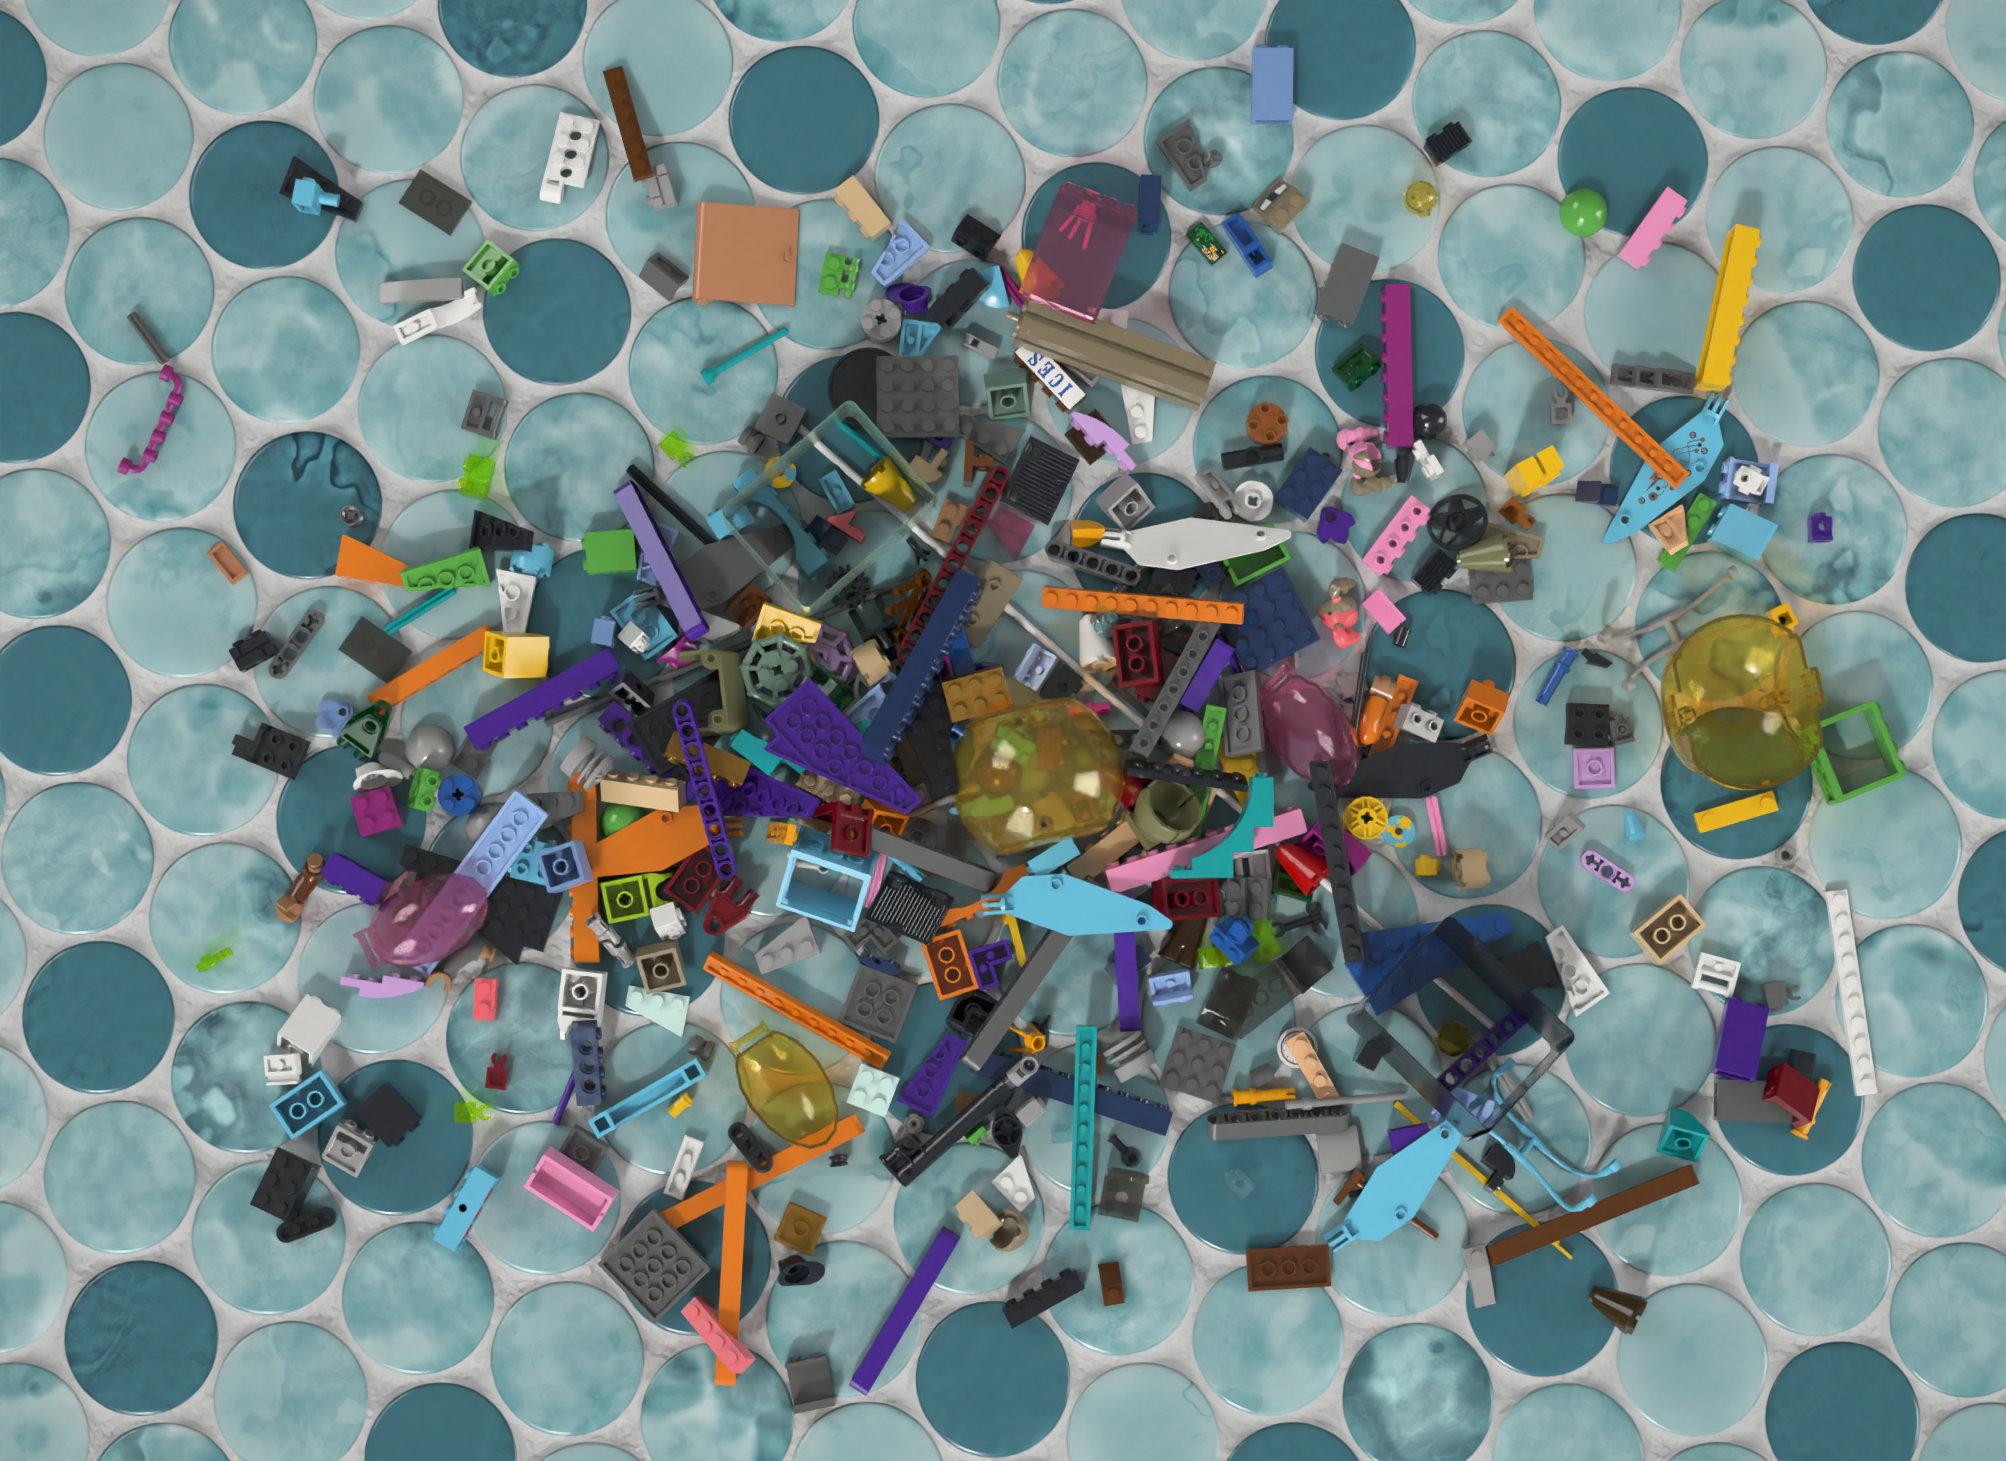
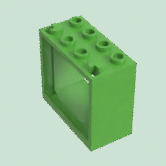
(1888, 750)

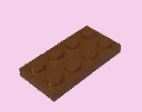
(1288, 1267)

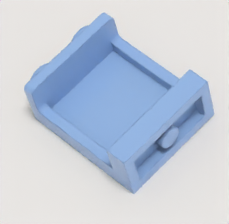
(1730, 491)
(1465, 1098)

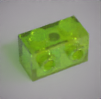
(476, 477)
(1268, 945)

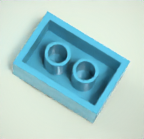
(308, 1104)

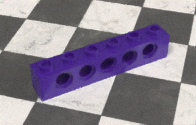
(608, 721)

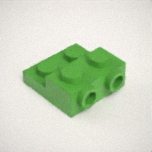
(491, 268)
(423, 789)

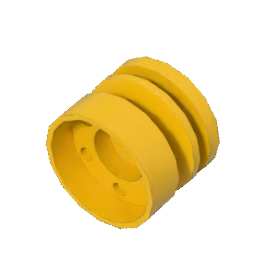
(1355, 825)

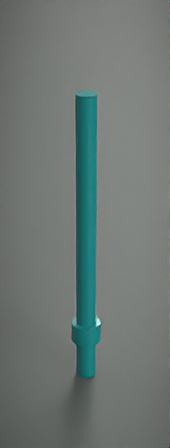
(870, 449)

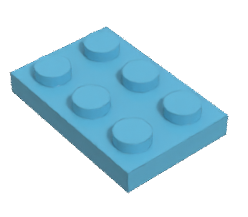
(649, 621)

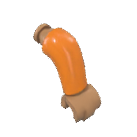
(1373, 710)

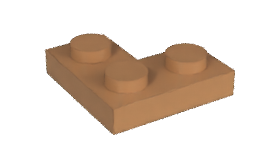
(949, 517)

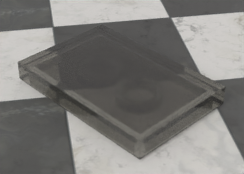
(435, 202)
(375, 650)

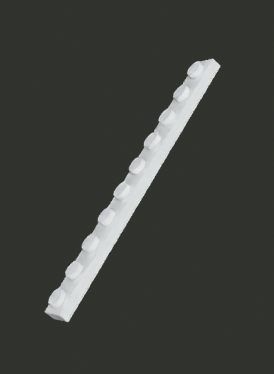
(1851, 992)

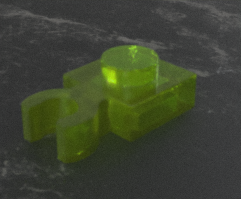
(674, 447)
(209, 961)
(467, 1112)

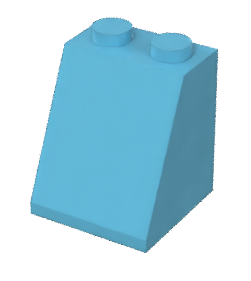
(1741, 533)

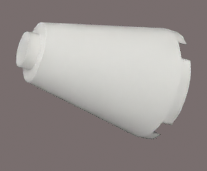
(1093, 649)

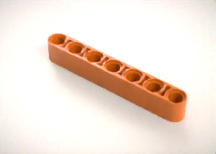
(431, 669)

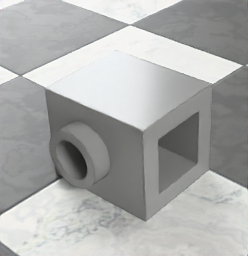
(1480, 447)

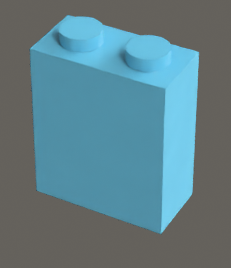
(1052, 858)

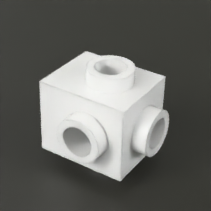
(1750, 480)

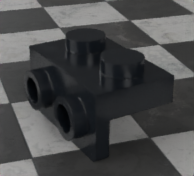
(975, 237)

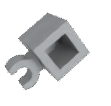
(1346, 687)

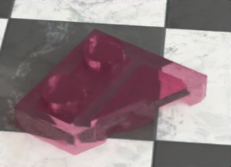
(1011, 530)

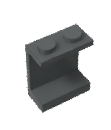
(810, 1382)

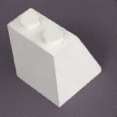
(308, 1029)

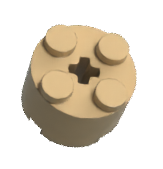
(870, 662)
(1470, 868)

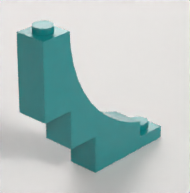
(752, 749)
(1218, 860)

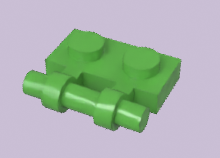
(832, 275)

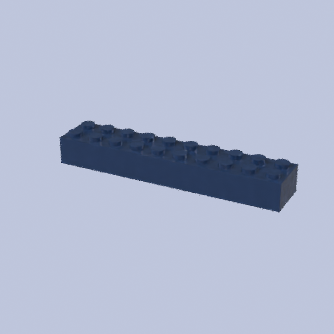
(921, 666)

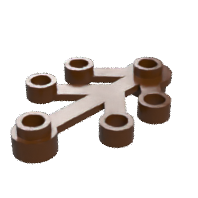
(918, 584)

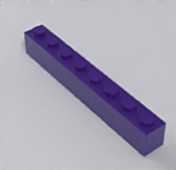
(542, 699)

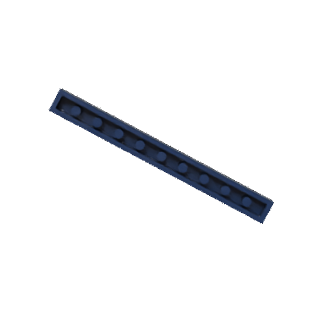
(1061, 1088)

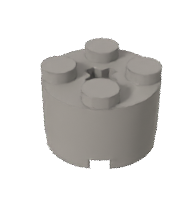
(886, 331)

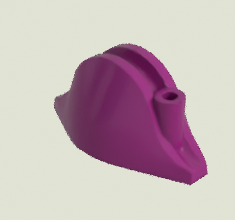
(671, 655)

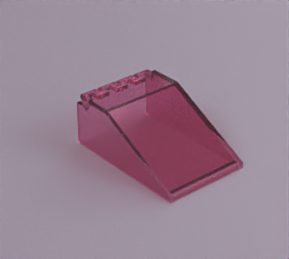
(1078, 252)

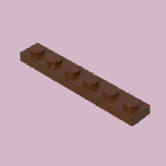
(628, 124)

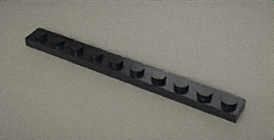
(1337, 860)

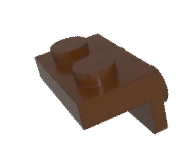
(747, 605)

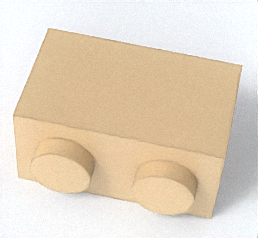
(978, 1215)

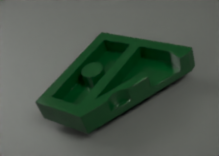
(1285, 886)

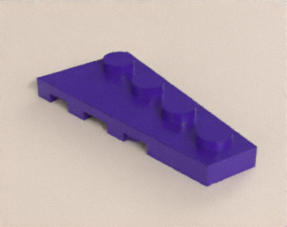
(932, 1079)

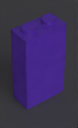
(1740, 1040)

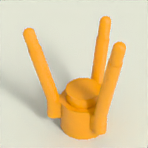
(1034, 1041)

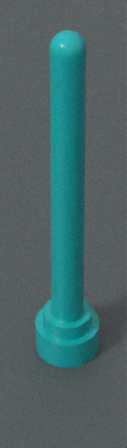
(711, 373)

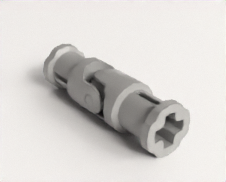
(610, 940)

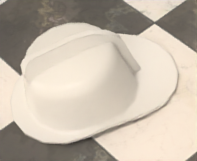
(375, 776)

